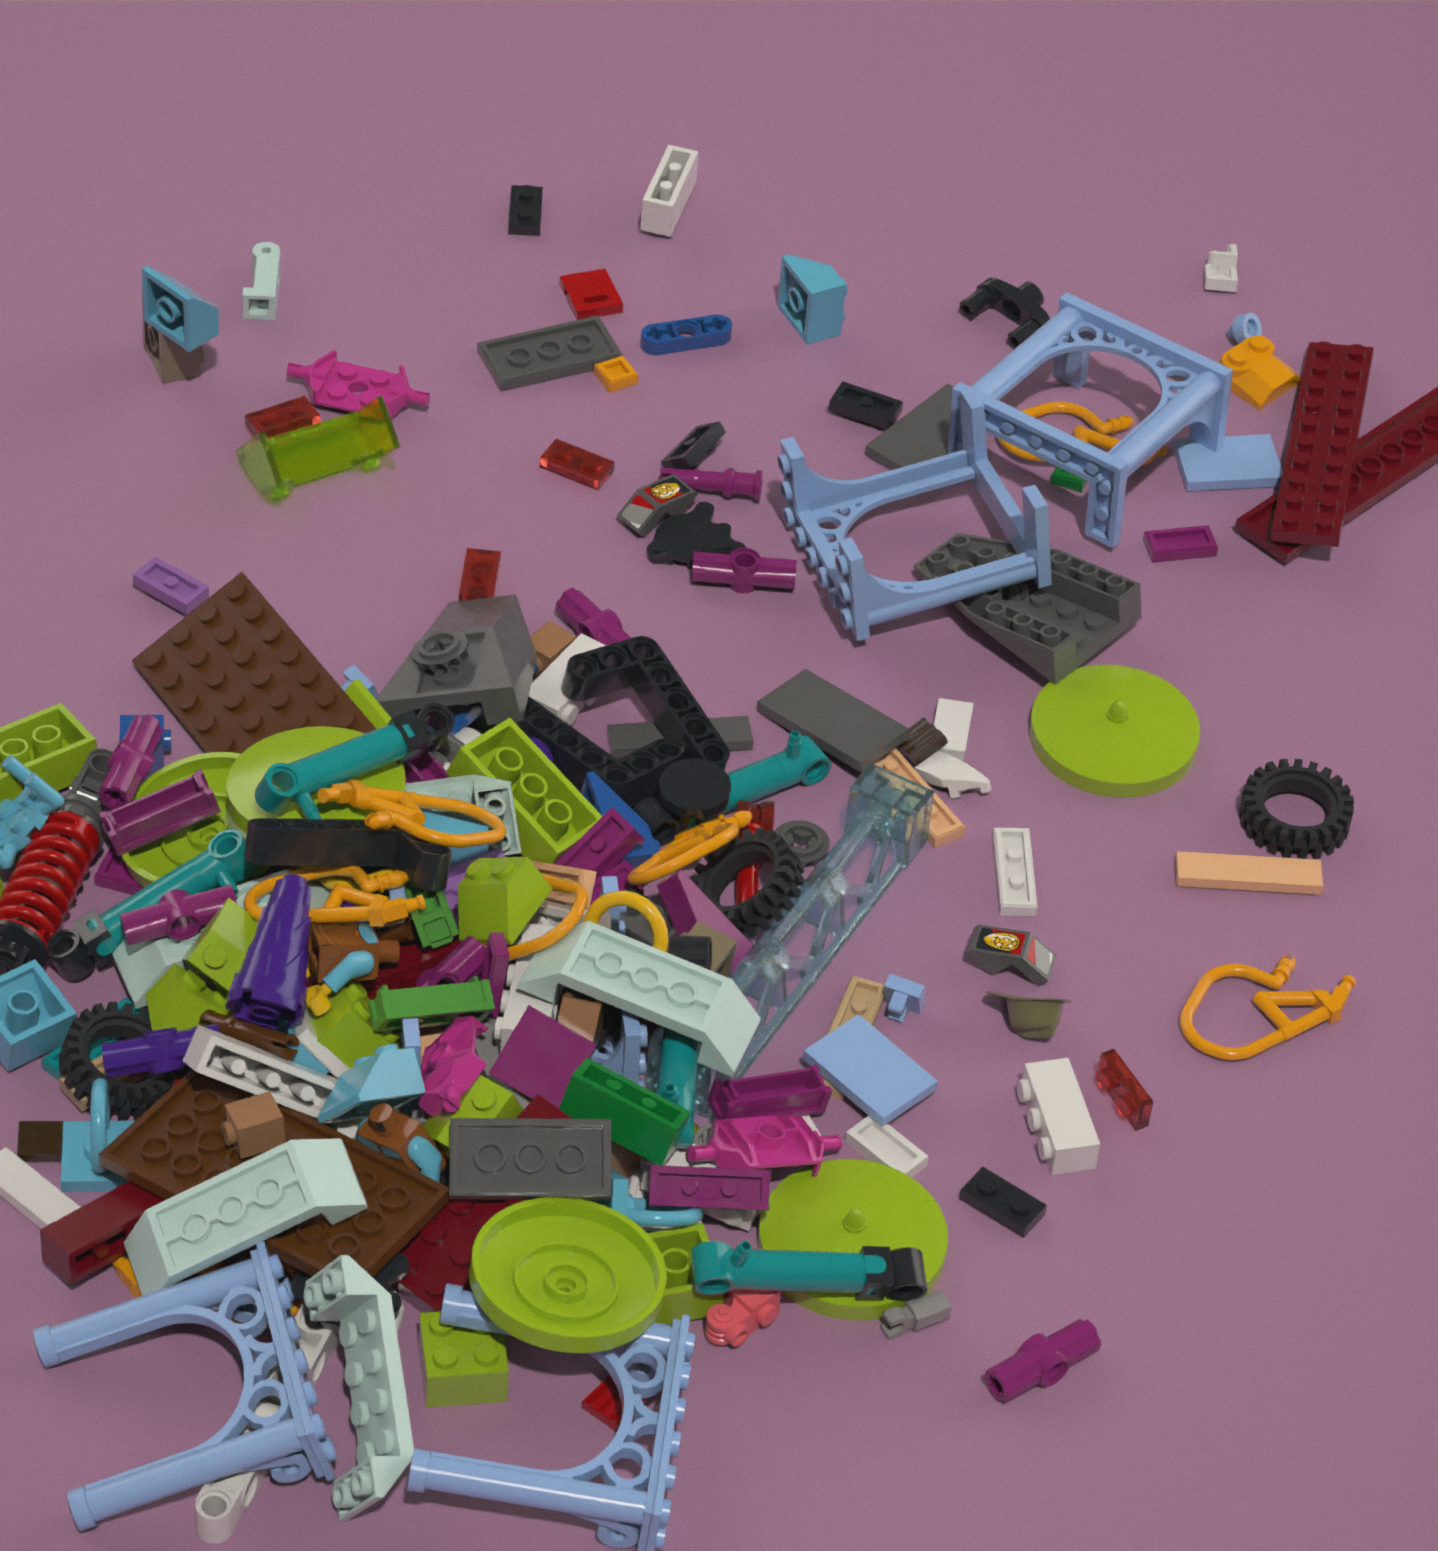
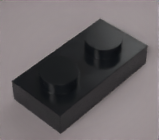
(525, 210)
(865, 405)
(694, 446)
(1003, 1202)

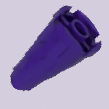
(276, 962)

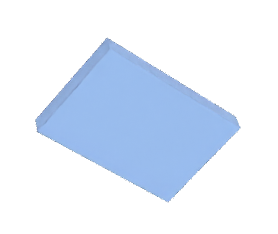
(1239, 464)
(870, 1070)

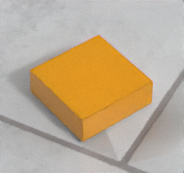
(616, 374)

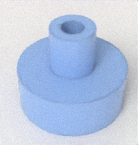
(1244, 327)

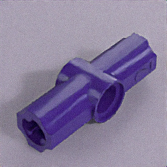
(154, 1052)

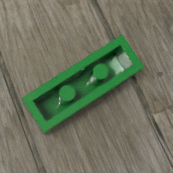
(637, 1115)

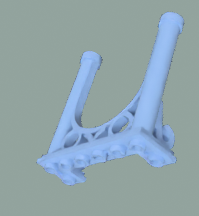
(285, 1444)
(619, 1505)

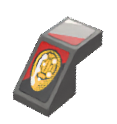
(655, 499)
(1000, 947)

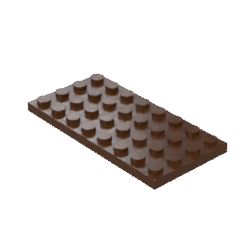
(243, 674)
(183, 1145)

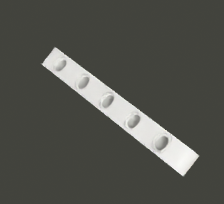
(234, 1493)

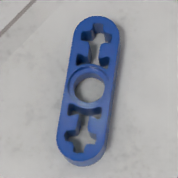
(657, 340)

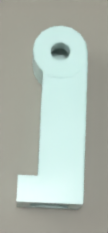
(261, 300)

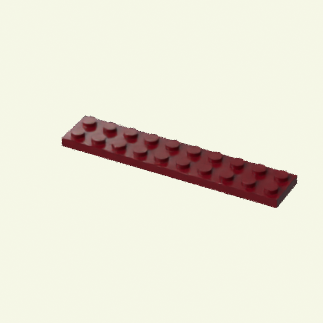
(1322, 444)
(1382, 463)

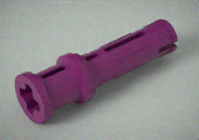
(728, 482)

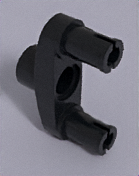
(1017, 304)

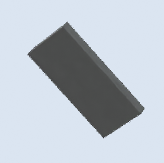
(547, 353)
(917, 435)
(833, 719)
(530, 1159)

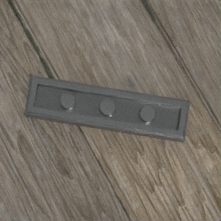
(632, 736)

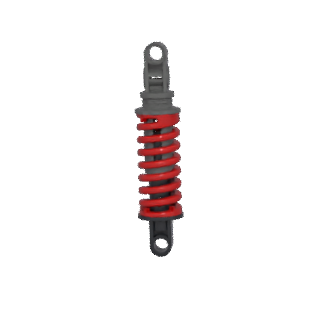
(52, 869)

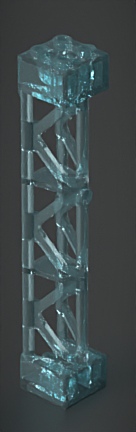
(876, 804)

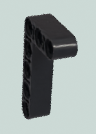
(646, 669)
(630, 777)
(346, 844)

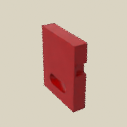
(591, 294)

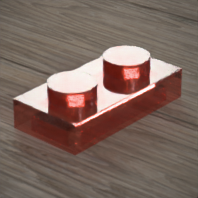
(282, 417)
(577, 464)
(479, 574)
(1124, 1089)

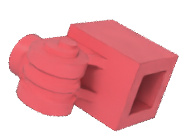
(741, 1315)

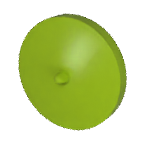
(1115, 731)
(290, 747)
(169, 852)
(850, 1208)
(567, 1275)

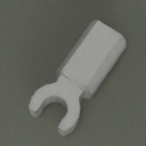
(916, 1314)

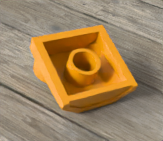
(1257, 372)

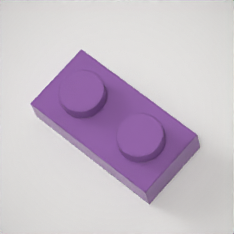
(171, 585)

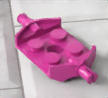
(334, 381)
(451, 1066)
(764, 1143)

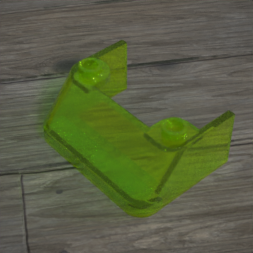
(319, 450)

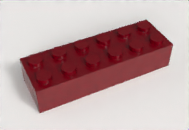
(445, 1244)

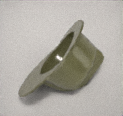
(1033, 1016)

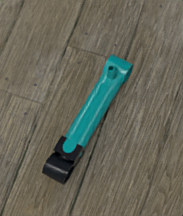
(397, 742)
(797, 763)
(100, 935)
(679, 1052)
(866, 1273)

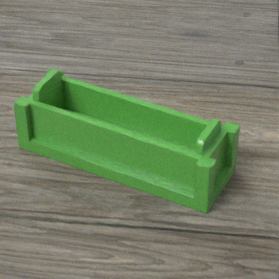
(436, 922)
(431, 1004)

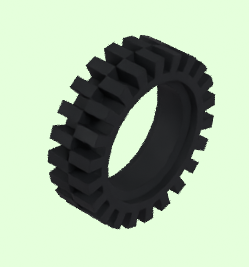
(1291, 837)
(771, 897)
(82, 1072)

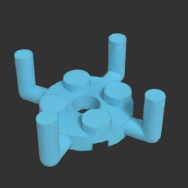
(25, 811)

